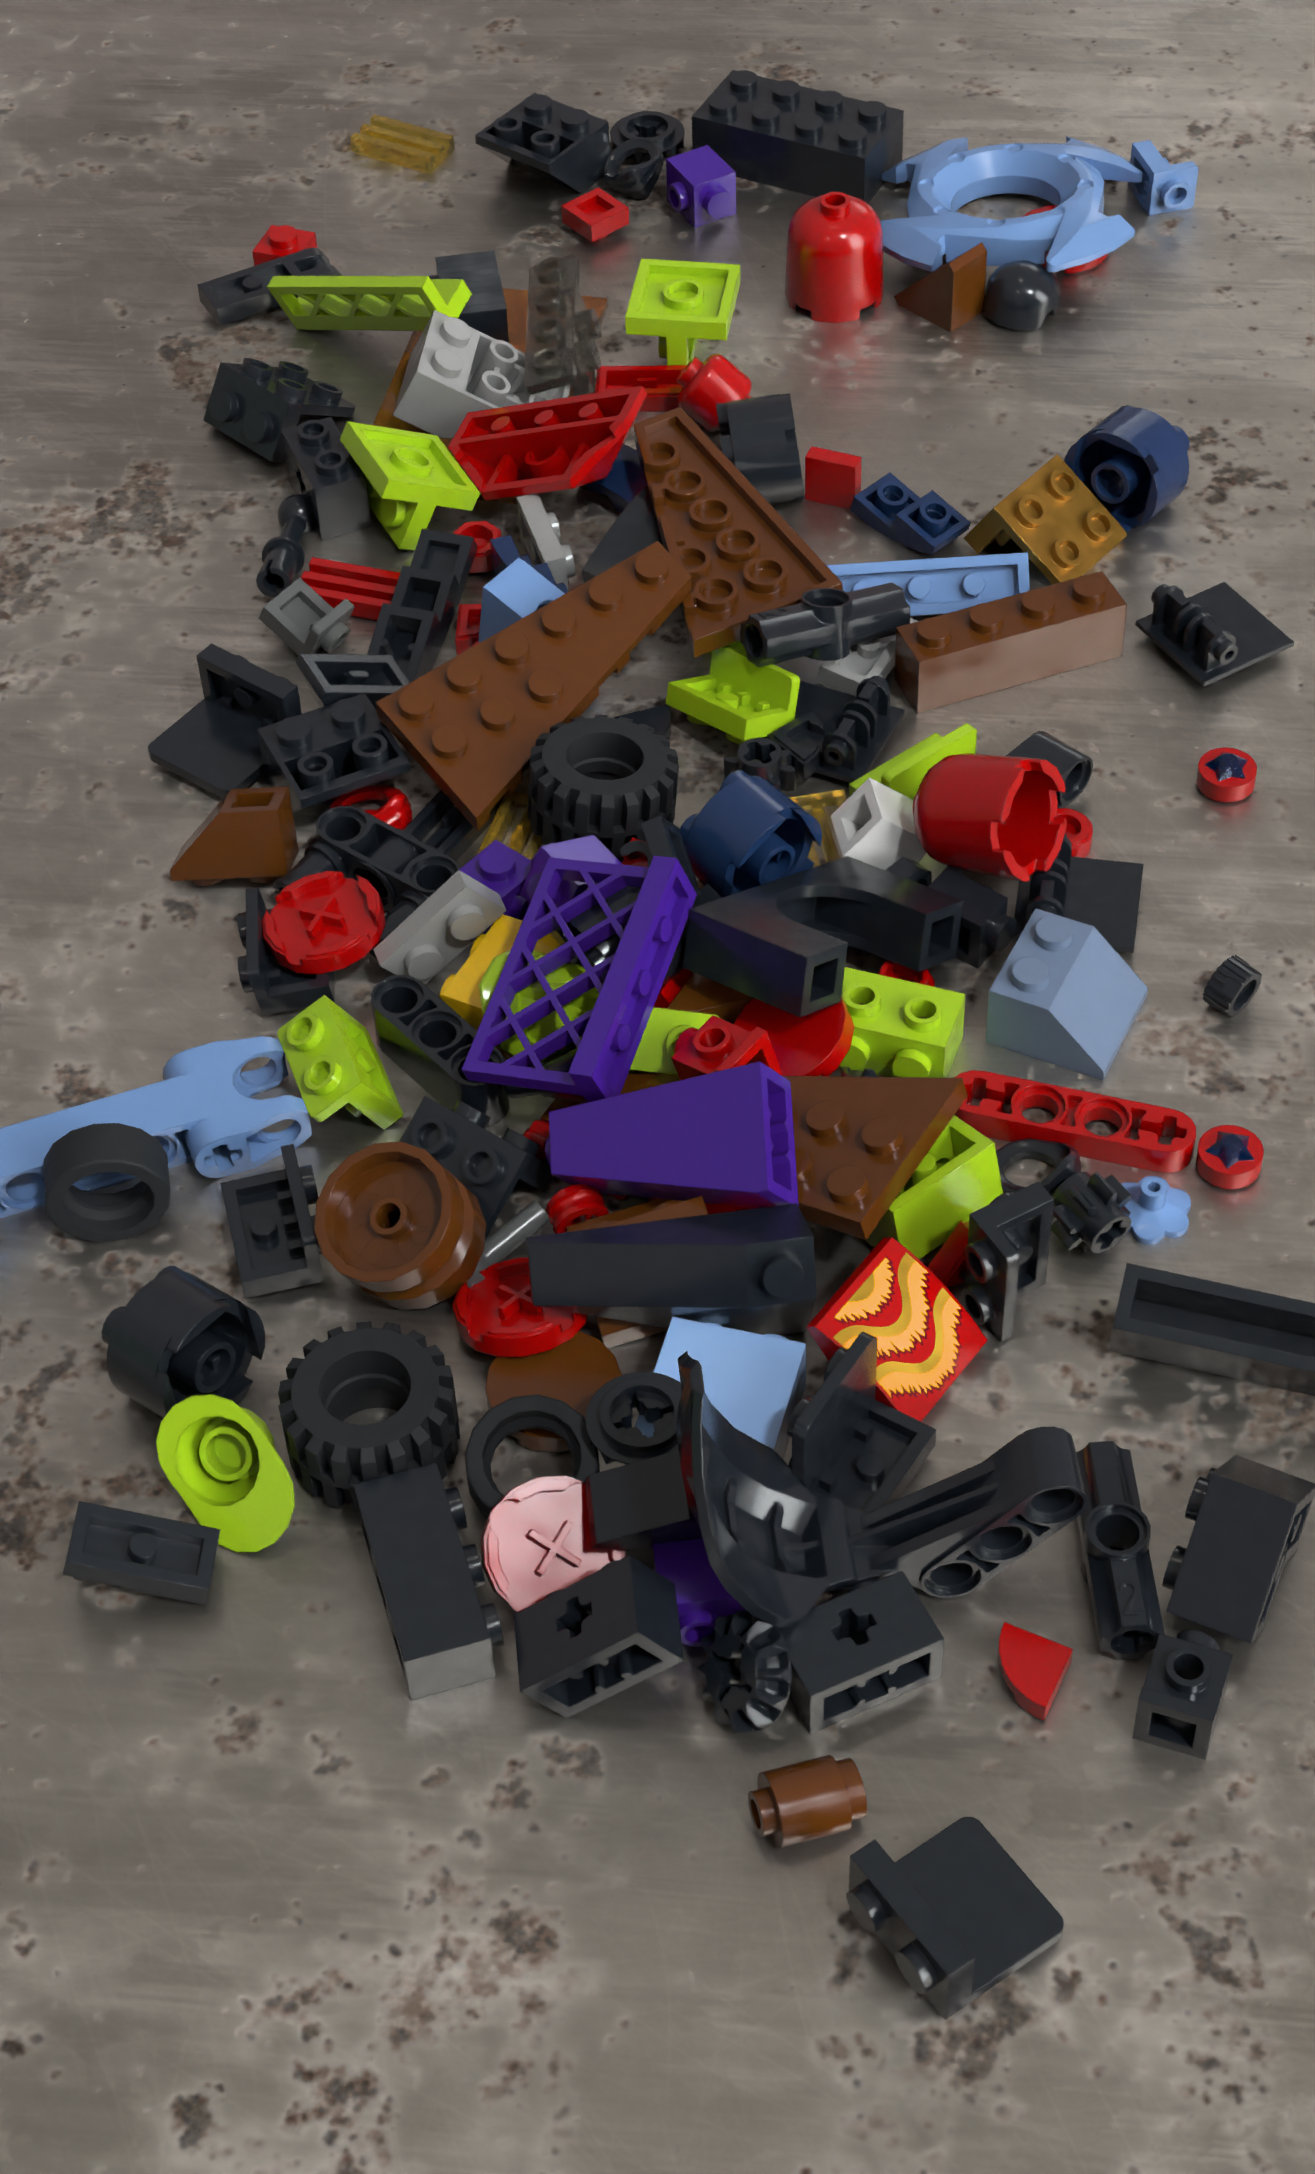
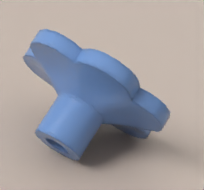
(1156, 1210)

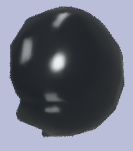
(1021, 295)

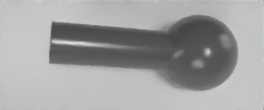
(510, 1237)

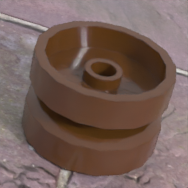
(400, 1225)

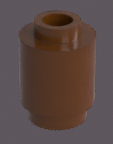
(807, 1800)

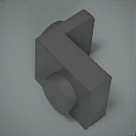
(307, 620)

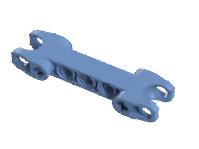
(196, 1114)

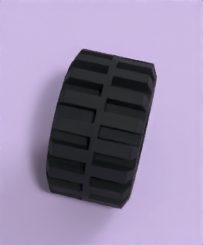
(600, 781)
(361, 1373)

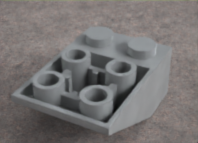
(459, 373)

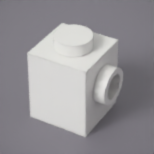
(877, 826)

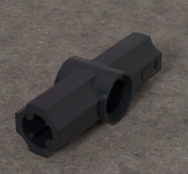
(824, 624)
(1118, 1581)

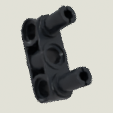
(388, 857)

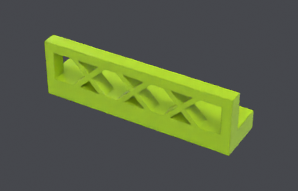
(367, 301)

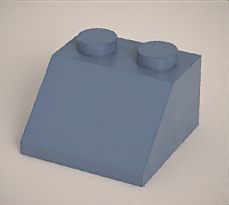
(1064, 996)

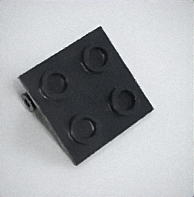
(1211, 631)
(852, 725)
(1088, 892)

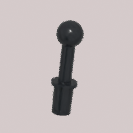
(283, 554)

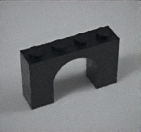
(793, 933)

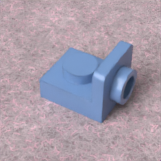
(1163, 185)

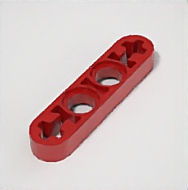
(1072, 1112)

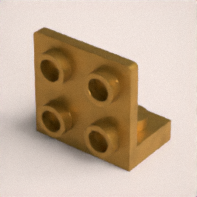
(1052, 521)

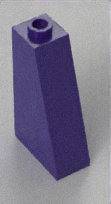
(685, 1139)

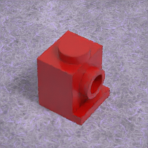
(721, 1047)

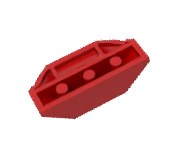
(545, 442)

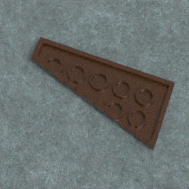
(720, 533)
(486, 707)
(852, 1139)

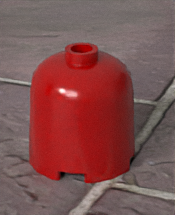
(834, 258)
(991, 814)

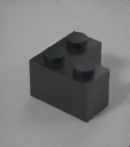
(1240, 1541)

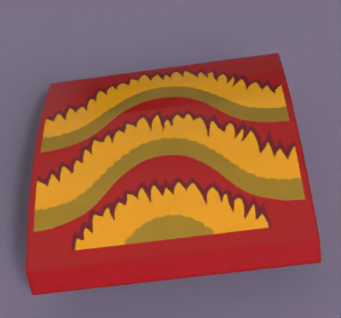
(917, 1322)

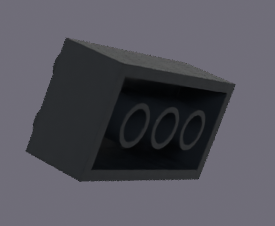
(799, 136)

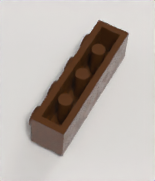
(1009, 641)

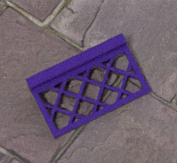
(629, 976)

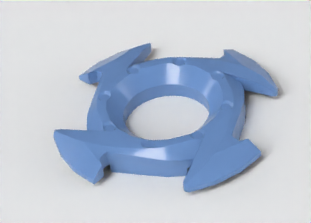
(1058, 172)

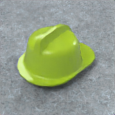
(227, 1471)

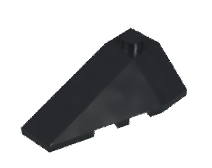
(720, 1268)

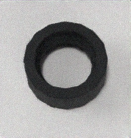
(99, 1150)
(517, 1415)

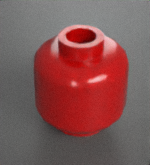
(710, 384)

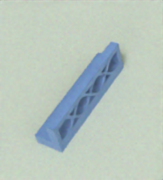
(942, 583)

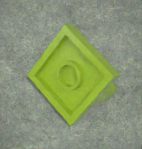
(682, 304)
(407, 478)

